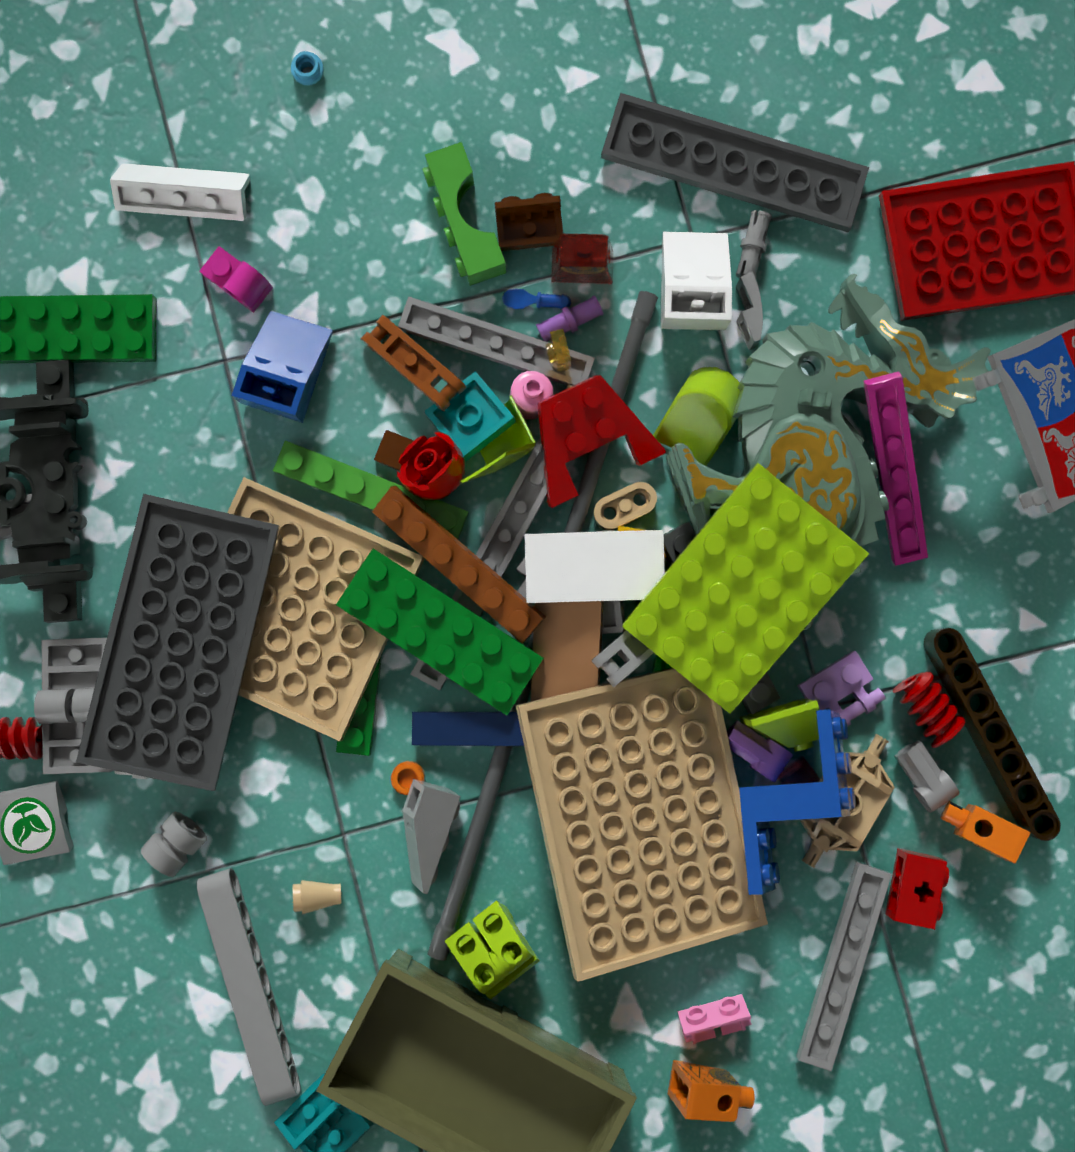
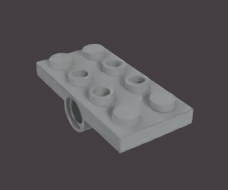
(65, 699)

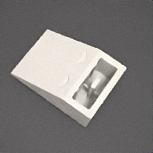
(696, 281)

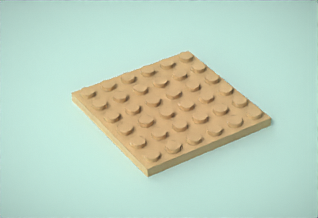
(305, 650)

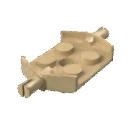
(871, 789)

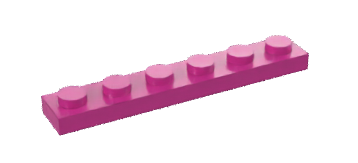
(896, 467)

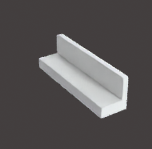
(180, 191)

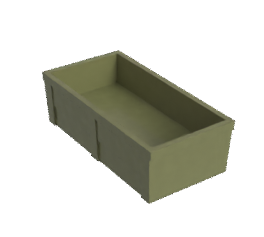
(470, 1072)

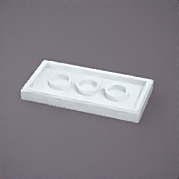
(593, 565)

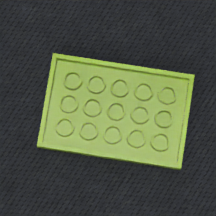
(744, 588)

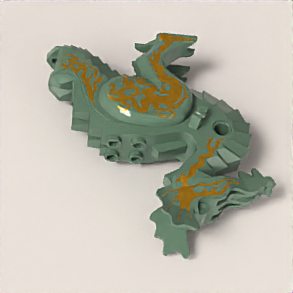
(796, 419)

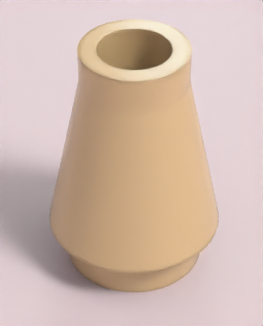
(315, 895)

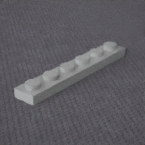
(489, 341)
(843, 966)

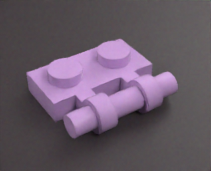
(838, 681)

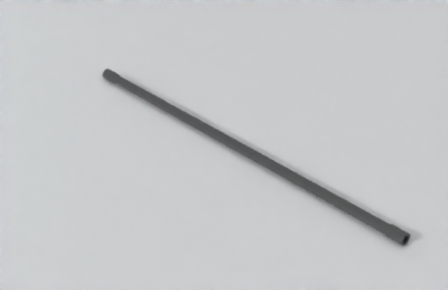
(446, 927)

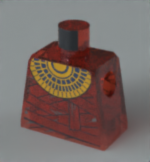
(582, 259)

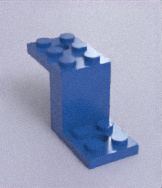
(795, 802)

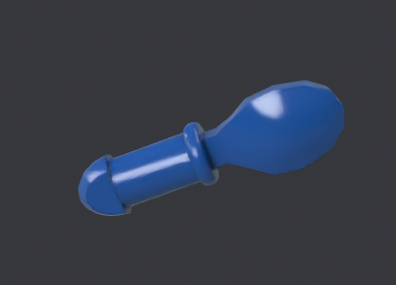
(520, 299)

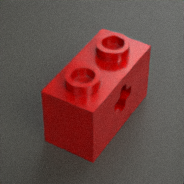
(913, 871)

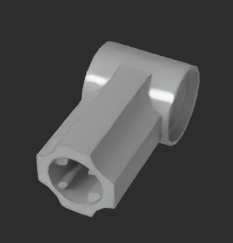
(931, 785)

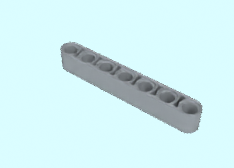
(248, 987)

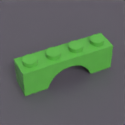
(477, 250)

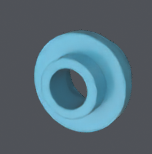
(303, 60)

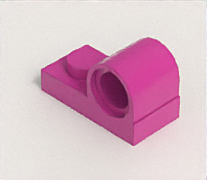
(236, 279)

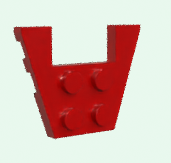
(583, 421)

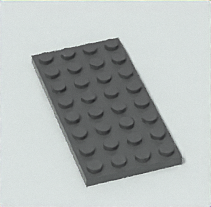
(178, 643)

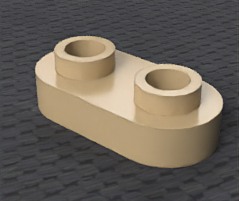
(624, 506)

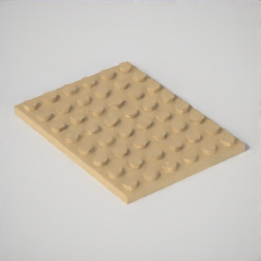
(639, 820)

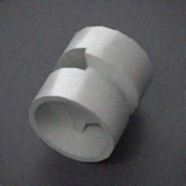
(169, 850)

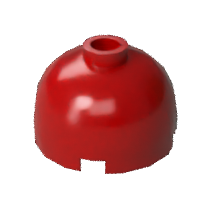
(432, 466)

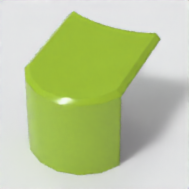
(701, 413)
(508, 446)

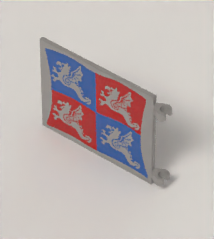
(1040, 397)

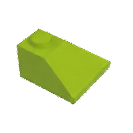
(787, 724)

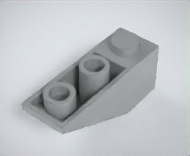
(427, 824)

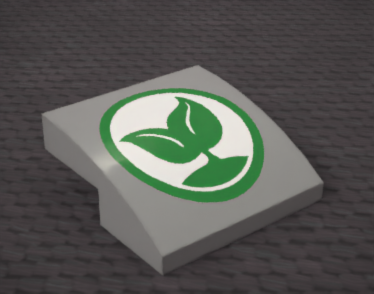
(33, 823)

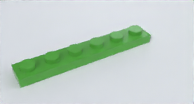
(357, 484)

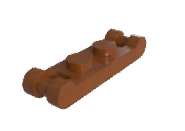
(413, 362)

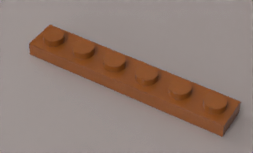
(458, 564)

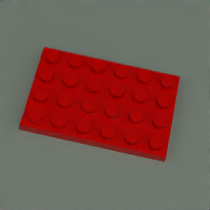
(982, 240)

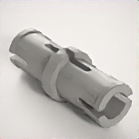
(754, 243)

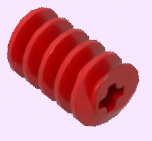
(931, 706)
(20, 739)

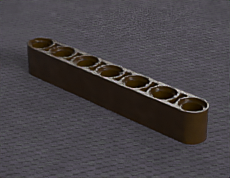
(1004, 742)

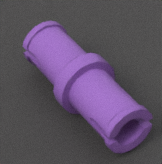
(570, 318)

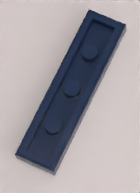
(466, 729)

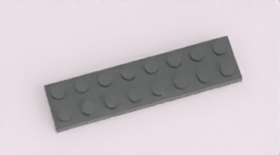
(734, 162)

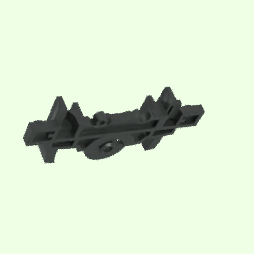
(46, 526)

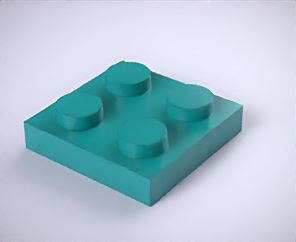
(473, 417)

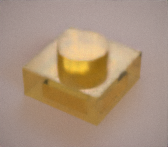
(558, 350)

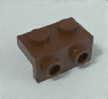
(528, 221)

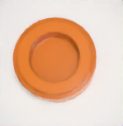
(404, 774)

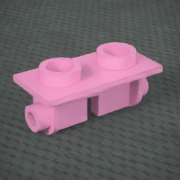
(728, 1014)

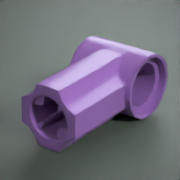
(762, 754)

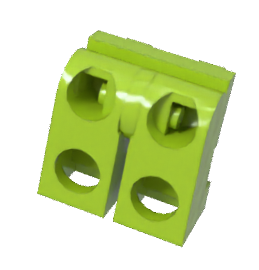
(493, 950)

